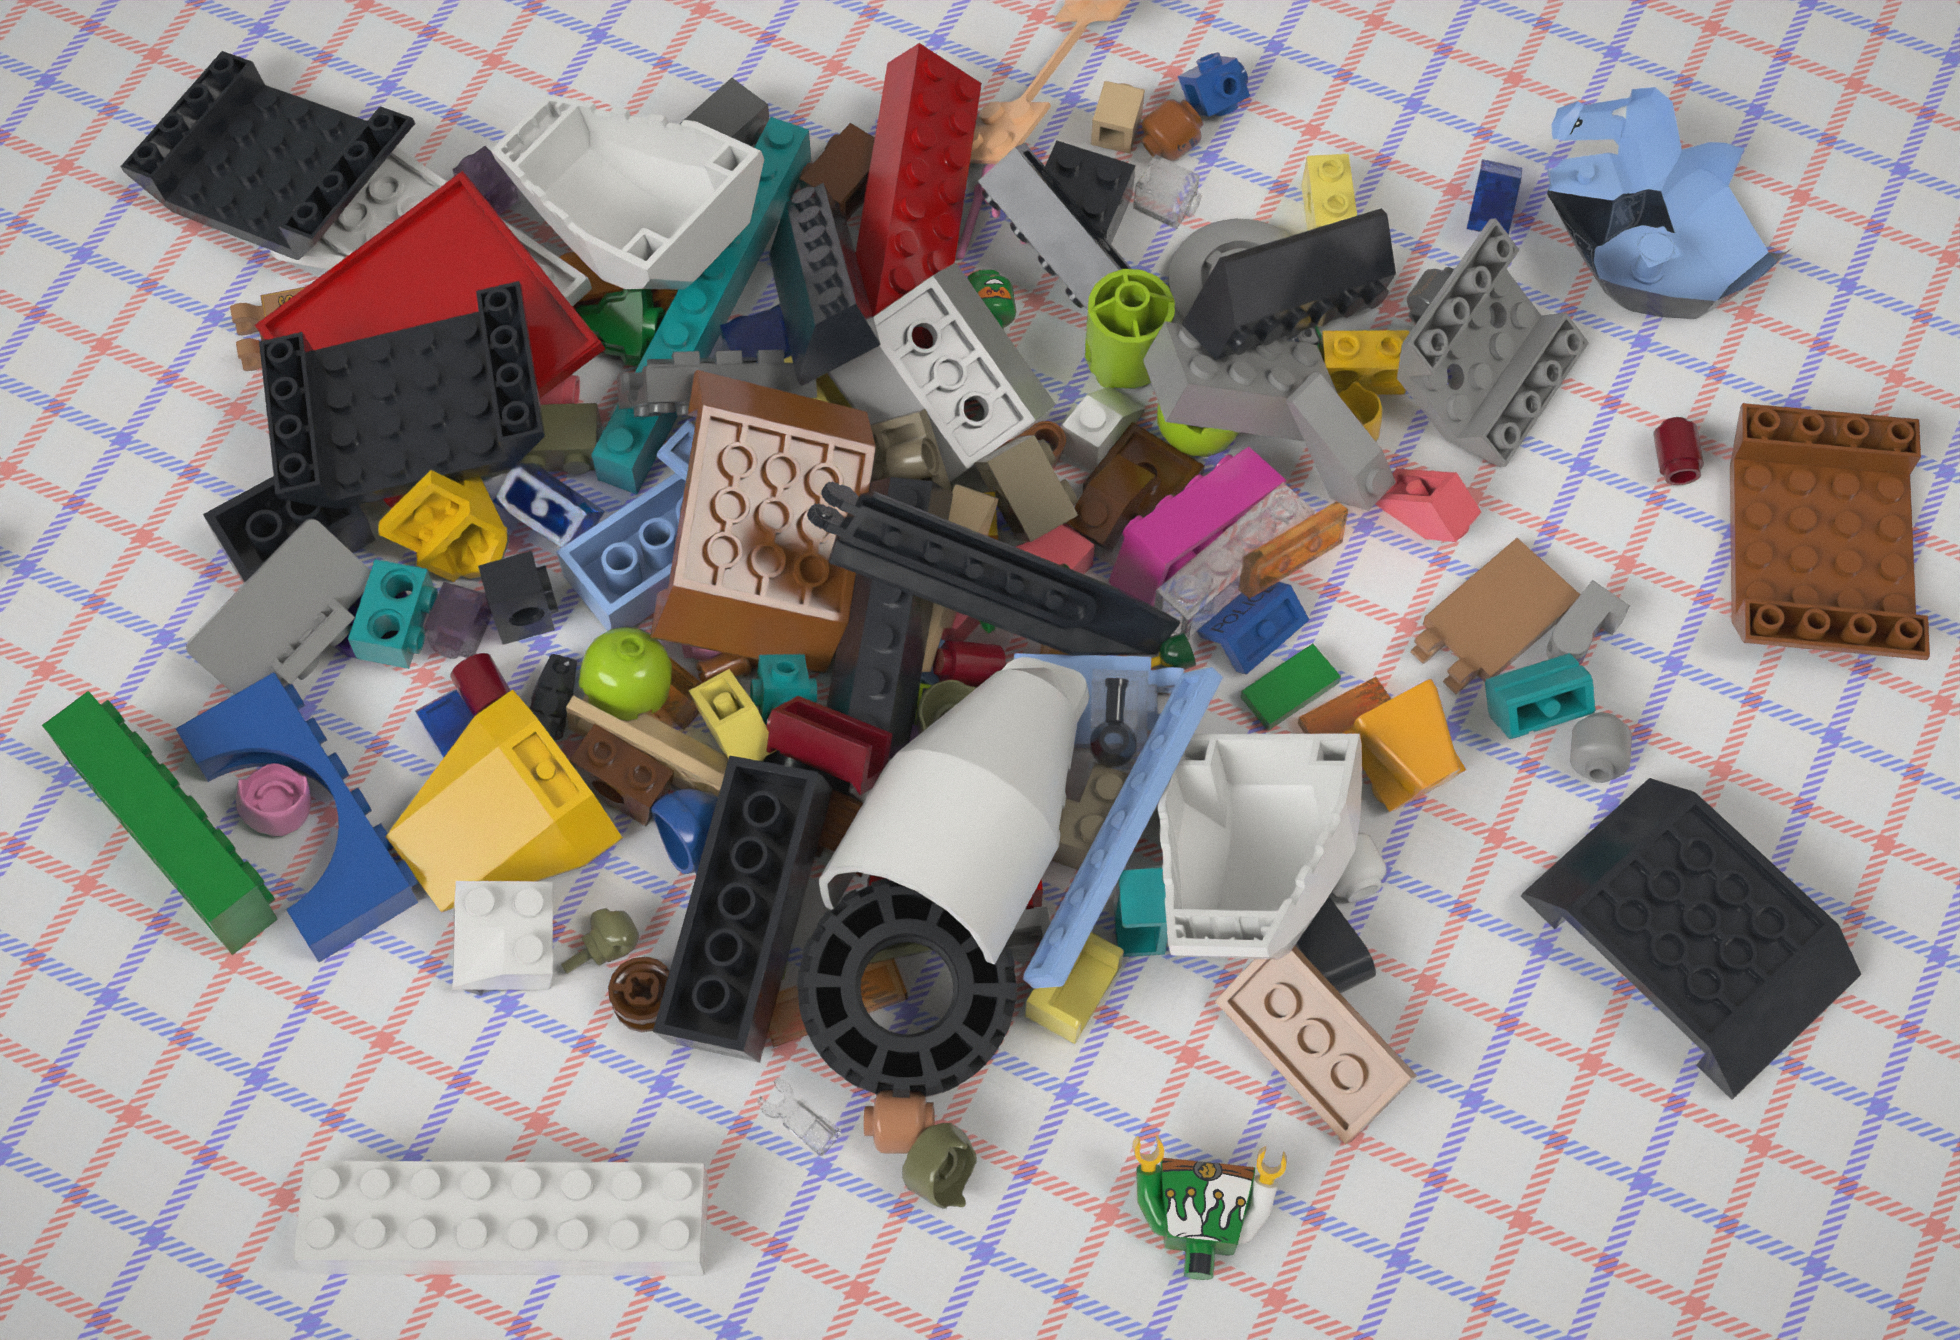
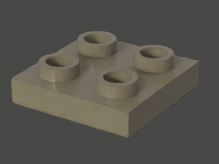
(908, 450)

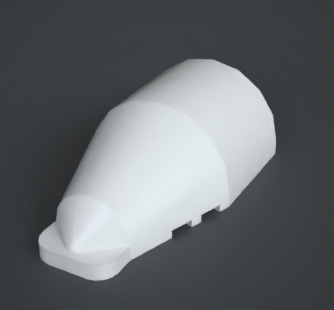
(973, 802)

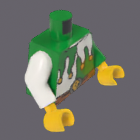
(1204, 1204)

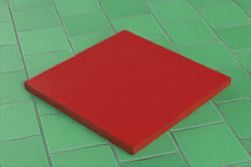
(429, 271)

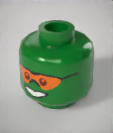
(996, 294)

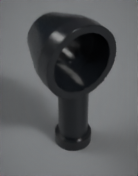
(1114, 724)

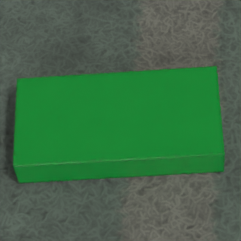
(1290, 686)

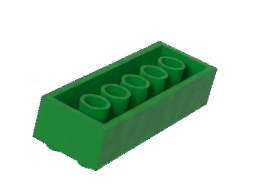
(163, 820)

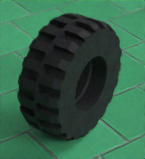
(858, 1045)

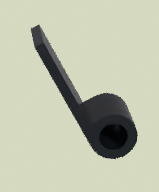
(1336, 949)

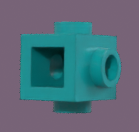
(780, 680)

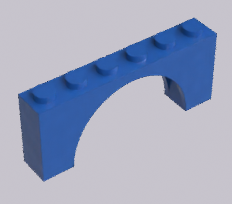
(362, 880)

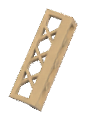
(692, 761)

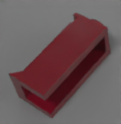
(829, 741)

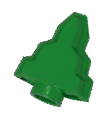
(624, 322)

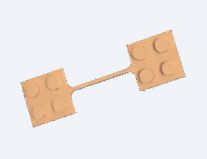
(1009, 124)

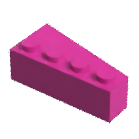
(1190, 522)

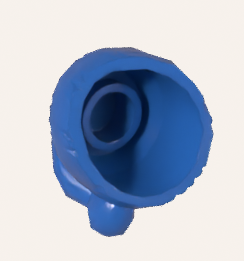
(683, 825)

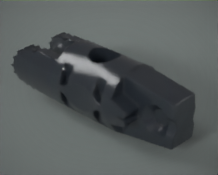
(554, 693)

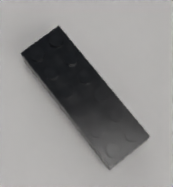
(744, 909)

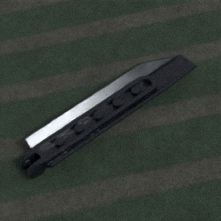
(986, 577)

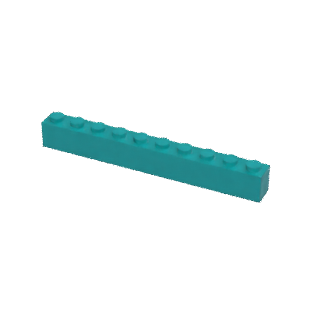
(695, 315)

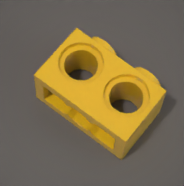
(1364, 357)

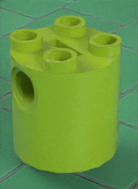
(1122, 324)

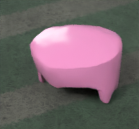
(274, 800)

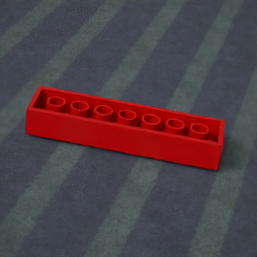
(916, 177)

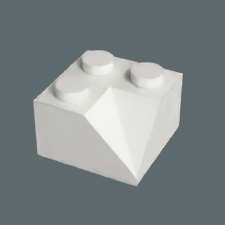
(503, 935)

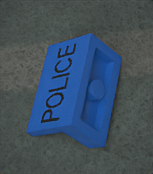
(1255, 626)

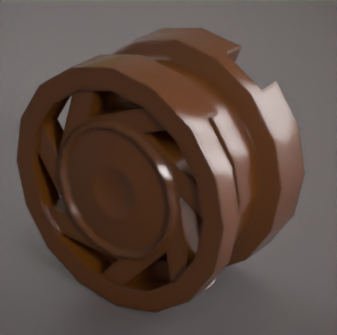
(637, 992)

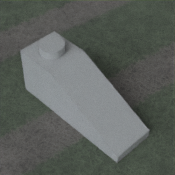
(1340, 445)

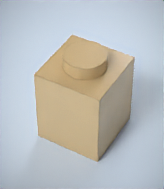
(1117, 116)

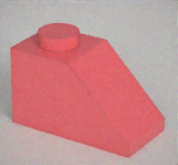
(1431, 504)

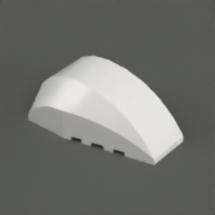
(633, 192)
(1256, 839)

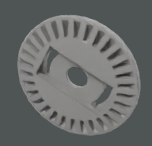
(1204, 247)

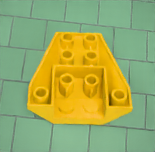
(501, 809)

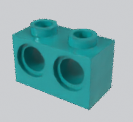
(383, 613)

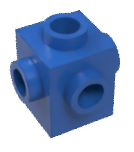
(1215, 85)

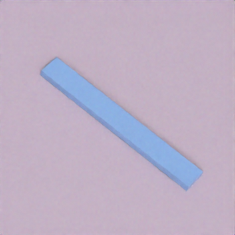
(1121, 830)

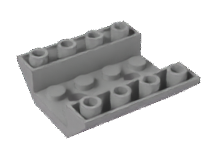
(966, 361)
(1498, 371)

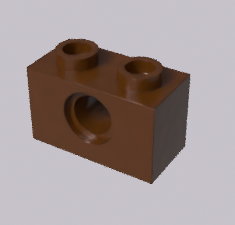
(621, 774)

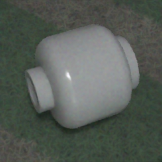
(1601, 747)

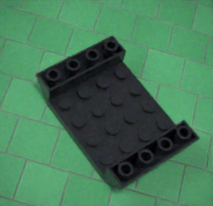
(261, 158)
(394, 405)
(1700, 928)

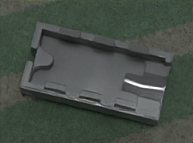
(668, 383)

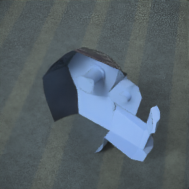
(1655, 216)

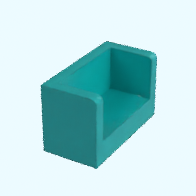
(1141, 912)

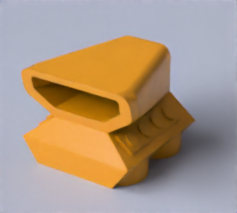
(1407, 746)

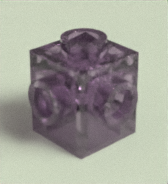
(489, 179)

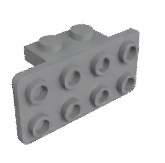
(283, 612)

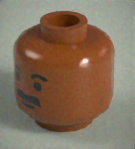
(1171, 130)

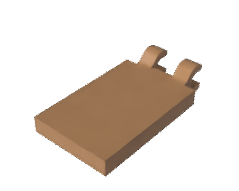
(1495, 615)

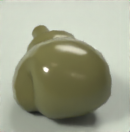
(610, 938)

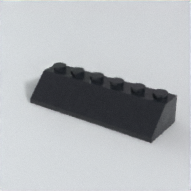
(1293, 284)
(820, 286)
(886, 635)

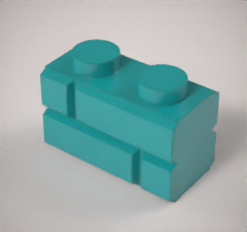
(1540, 696)

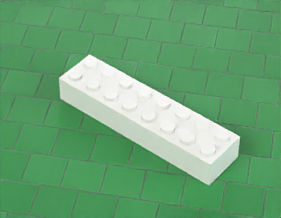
(502, 1218)

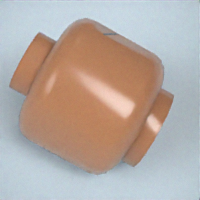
(897, 1121)

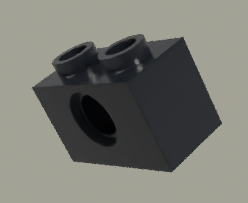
(519, 597)

